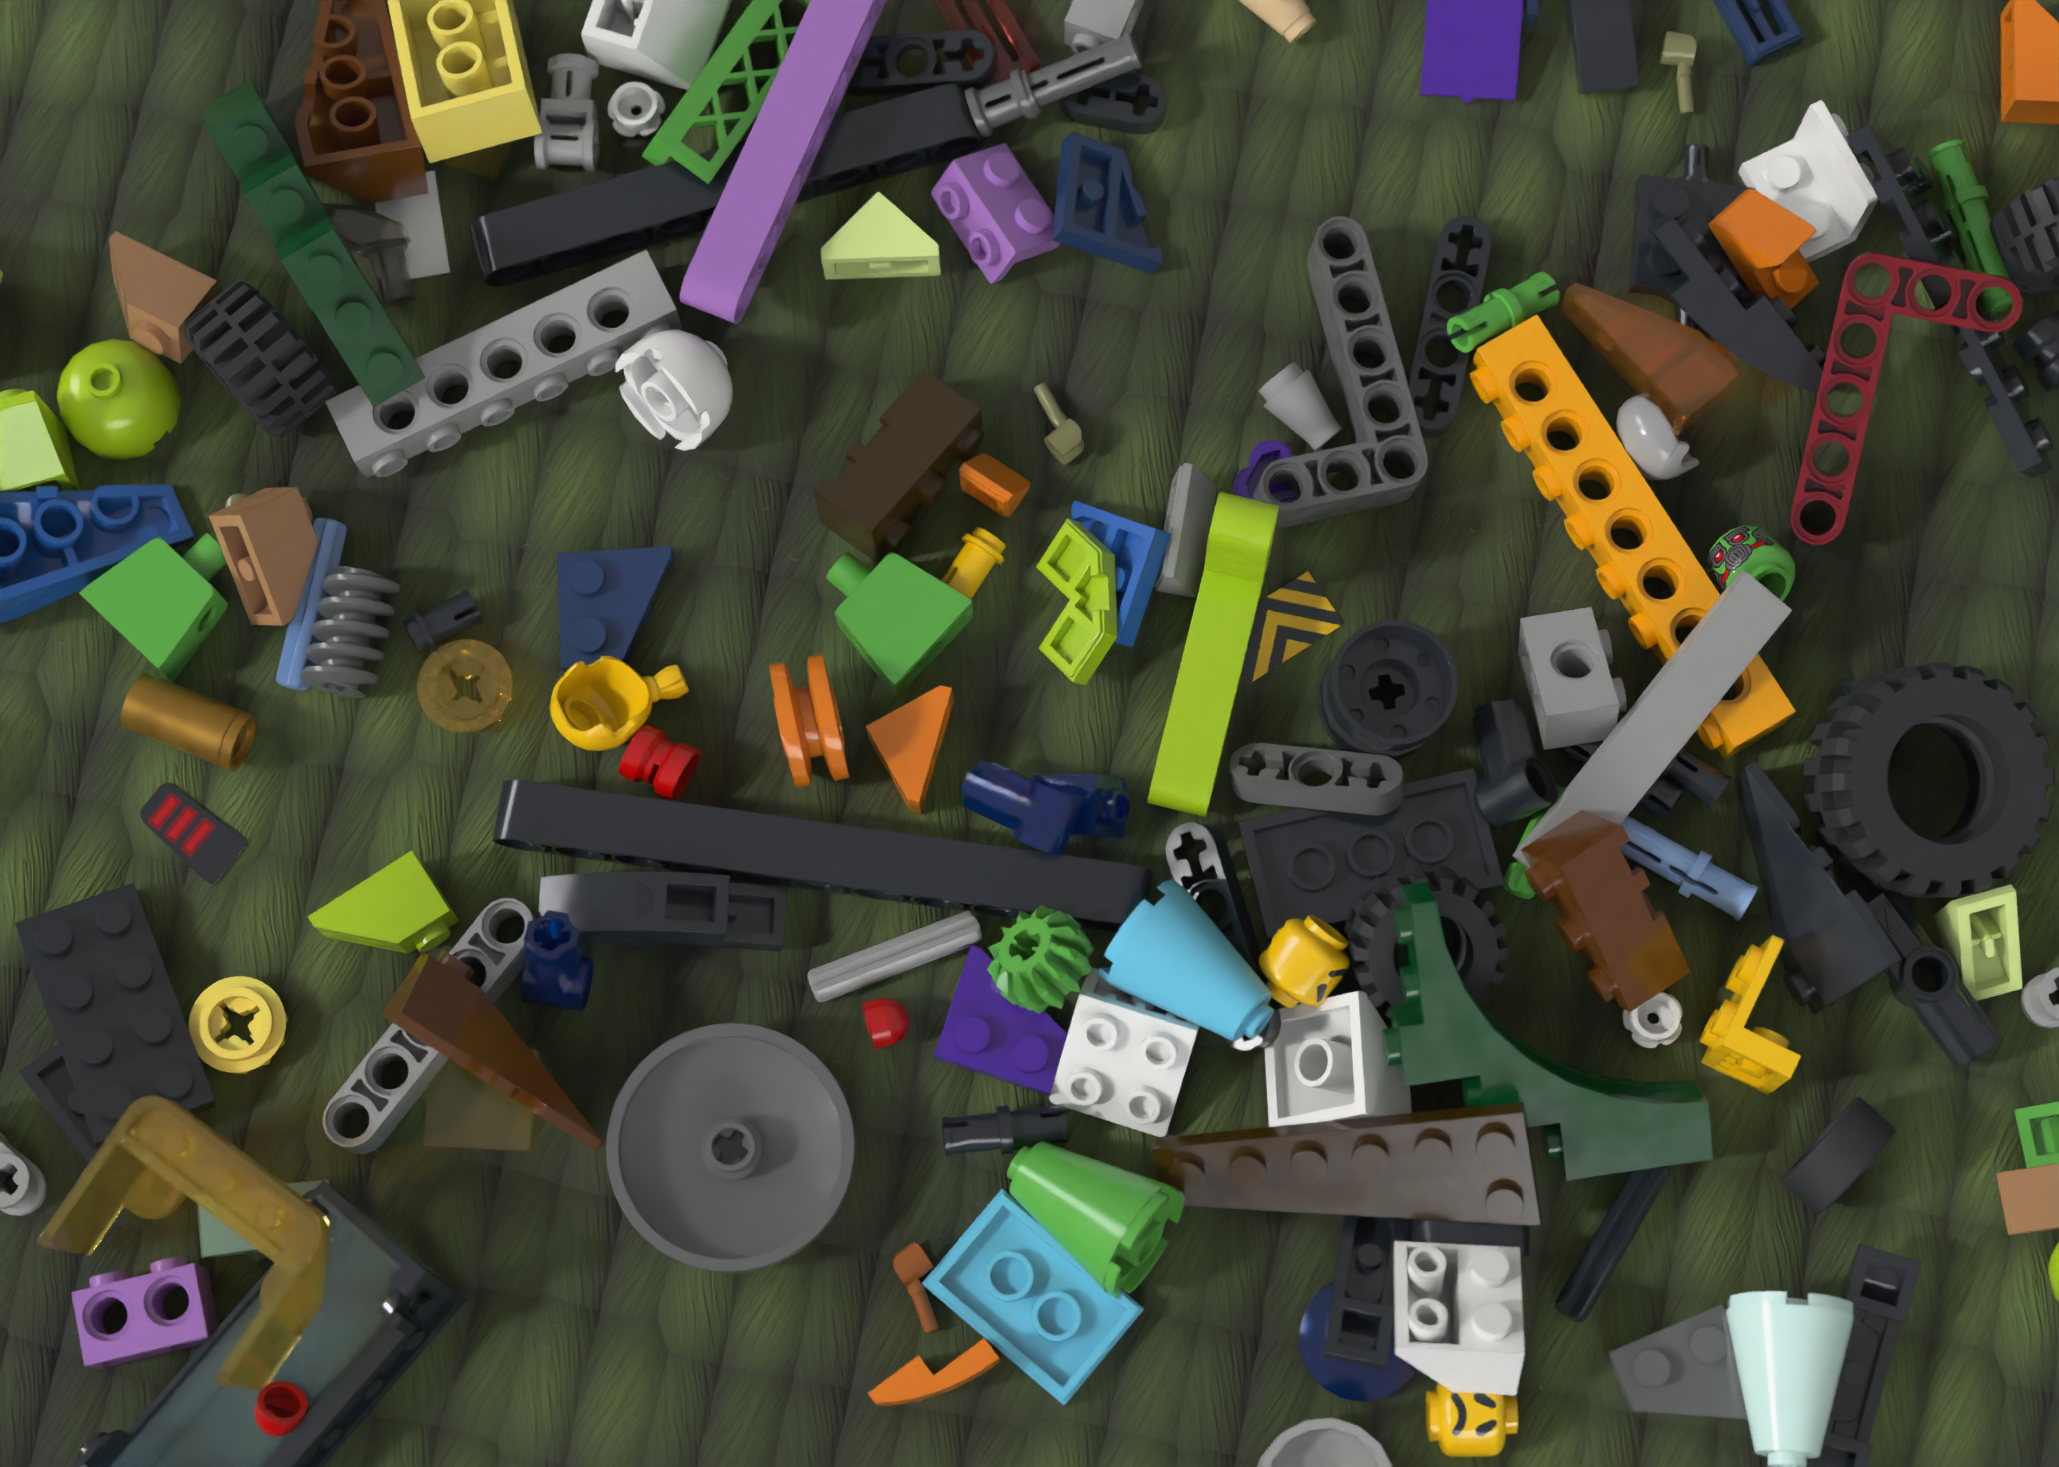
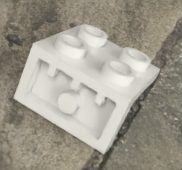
(1817, 181)
(1123, 1058)

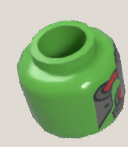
(1753, 552)

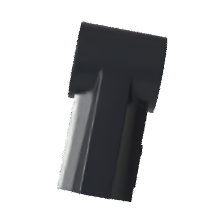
(1514, 778)

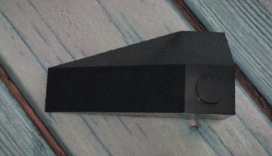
(1828, 937)

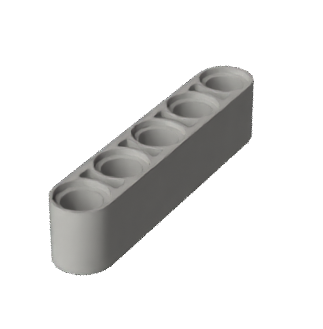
(364, 1085)

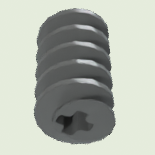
(348, 631)

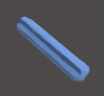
(299, 636)

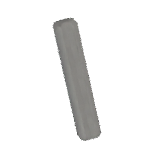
(895, 956)

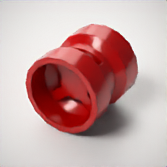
(659, 762)

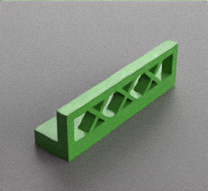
(716, 74)

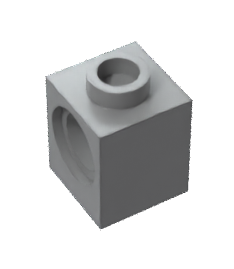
(1099, 22)

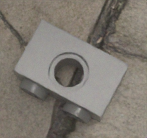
(1566, 707)

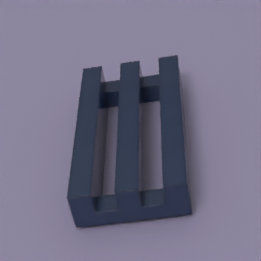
(1745, 39)

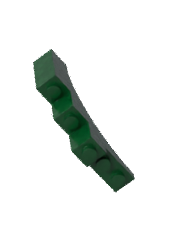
(310, 243)
(1585, 1119)

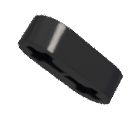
(1112, 108)
(1472, 1234)

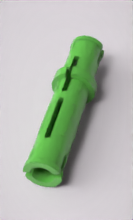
(1966, 204)

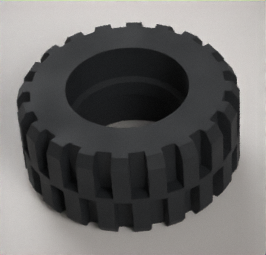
(2002, 768)

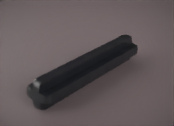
(1610, 1242)

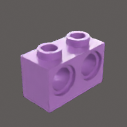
(147, 1328)

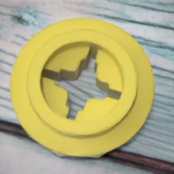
(210, 1023)

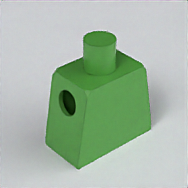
(162, 600)
(897, 616)

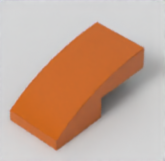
(917, 1383)

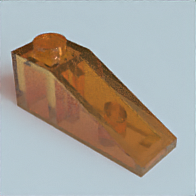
(1654, 354)

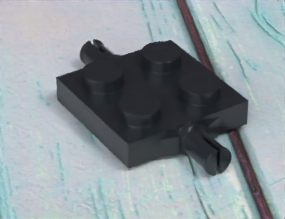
(1679, 197)

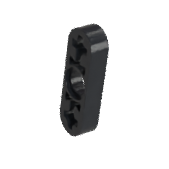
(954, 46)

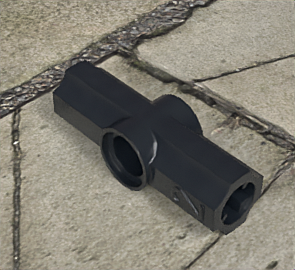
(1949, 1011)

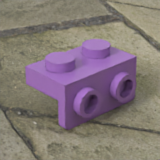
(995, 210)

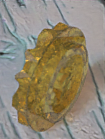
(466, 659)

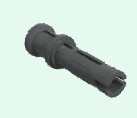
(1027, 92)

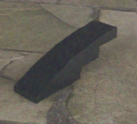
(1602, 44)

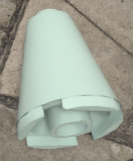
(1788, 1368)

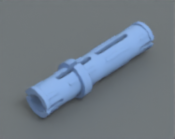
(1687, 869)

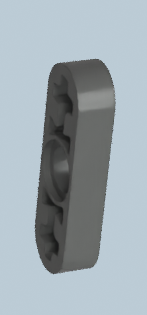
(1359, 768)

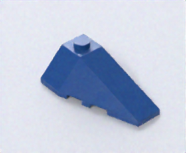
(68, 538)

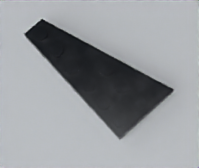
(1928, 238)

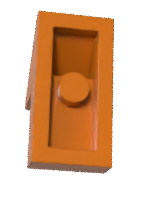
(1765, 246)

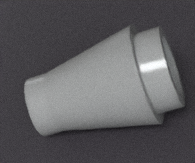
(1300, 405)

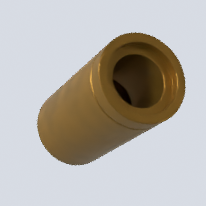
(189, 721)

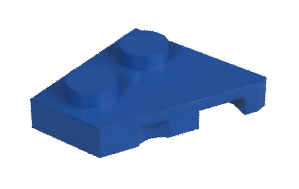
(1137, 562)

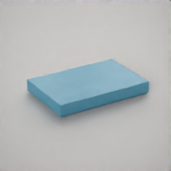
(1031, 1298)

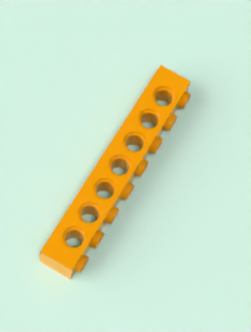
(1533, 357)

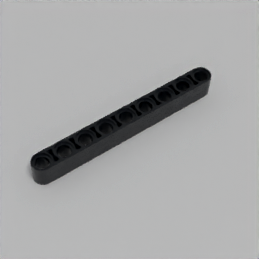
(675, 202)

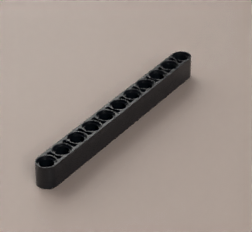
(816, 855)

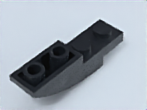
(1751, 329)
(668, 908)

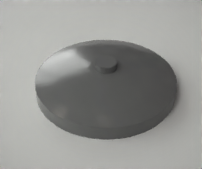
(730, 1148)

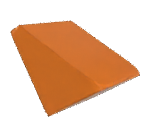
(993, 484)

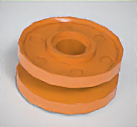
(809, 721)

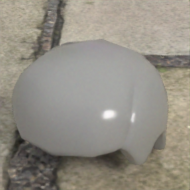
(1651, 440)

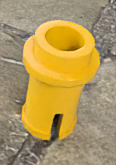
(974, 562)

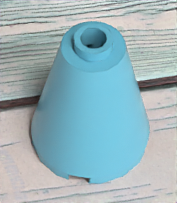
(1187, 967)

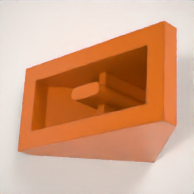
(911, 742)

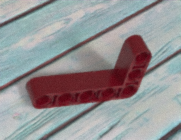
(1865, 369)

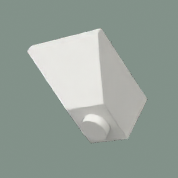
(1332, 1065)

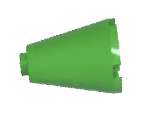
(1096, 1212)

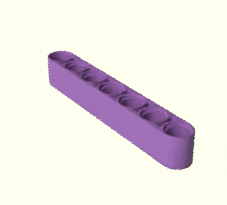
(778, 156)

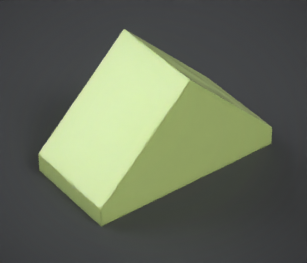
(880, 245)
(1984, 941)

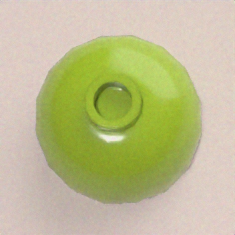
(118, 399)

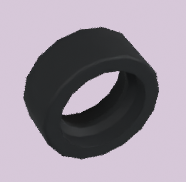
(1838, 1155)

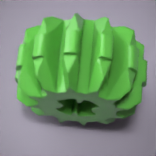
(1040, 959)

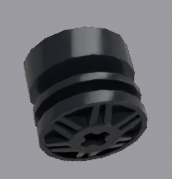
(1405, 664)

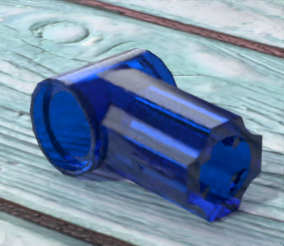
(1033, 808)
(555, 963)

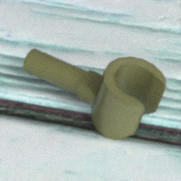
(1680, 51)
(1066, 439)

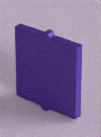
(1471, 49)

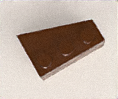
(1605, 910)

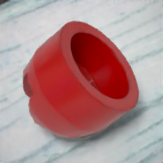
(886, 1021)
(280, 1408)

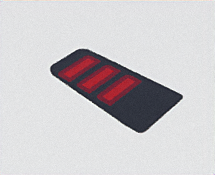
(192, 832)

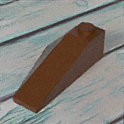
(356, 107)
(465, 1026)

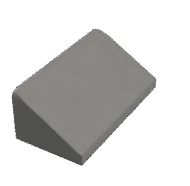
(1189, 523)

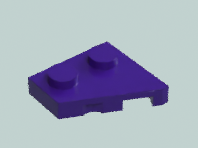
(998, 1037)

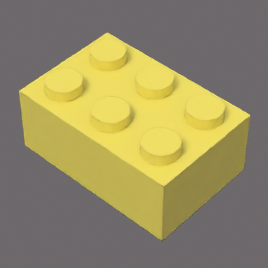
(464, 74)

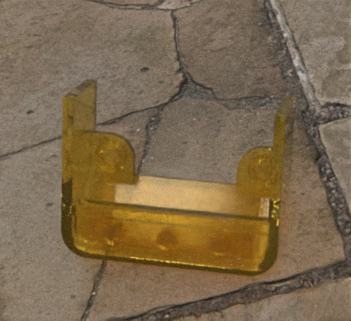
(151, 1166)

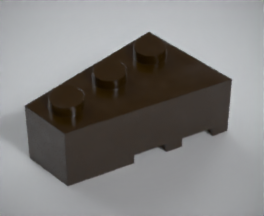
(900, 467)

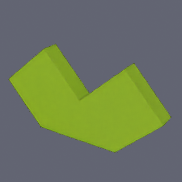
(1088, 624)

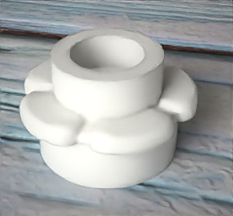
(631, 96)
(1665, 1031)

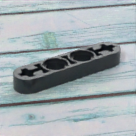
(1435, 320)
(1237, 922)

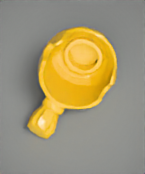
(609, 701)

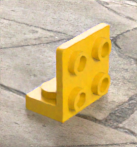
(1755, 1056)

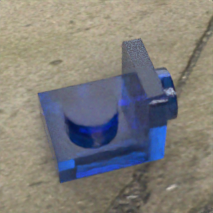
(1103, 806)

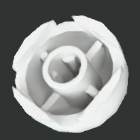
(677, 386)

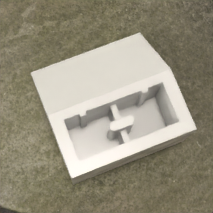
(655, 37)
(1460, 1314)

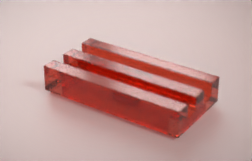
(956, 22)

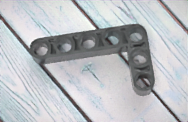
(1359, 388)

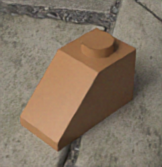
(157, 296)
(268, 551)

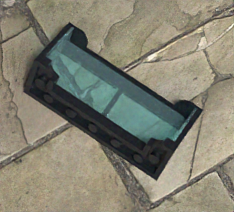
(371, 1327)

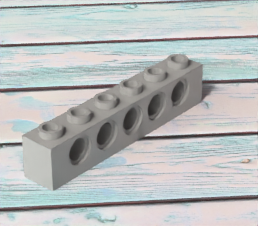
(521, 337)

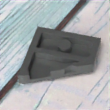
(1682, 1370)

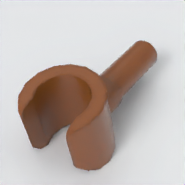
(910, 1266)

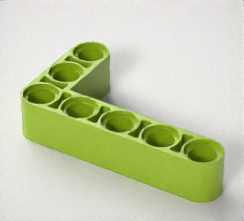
(1214, 653)

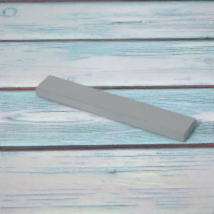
(1670, 707)

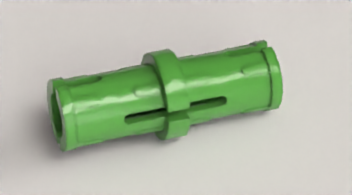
(1502, 311)

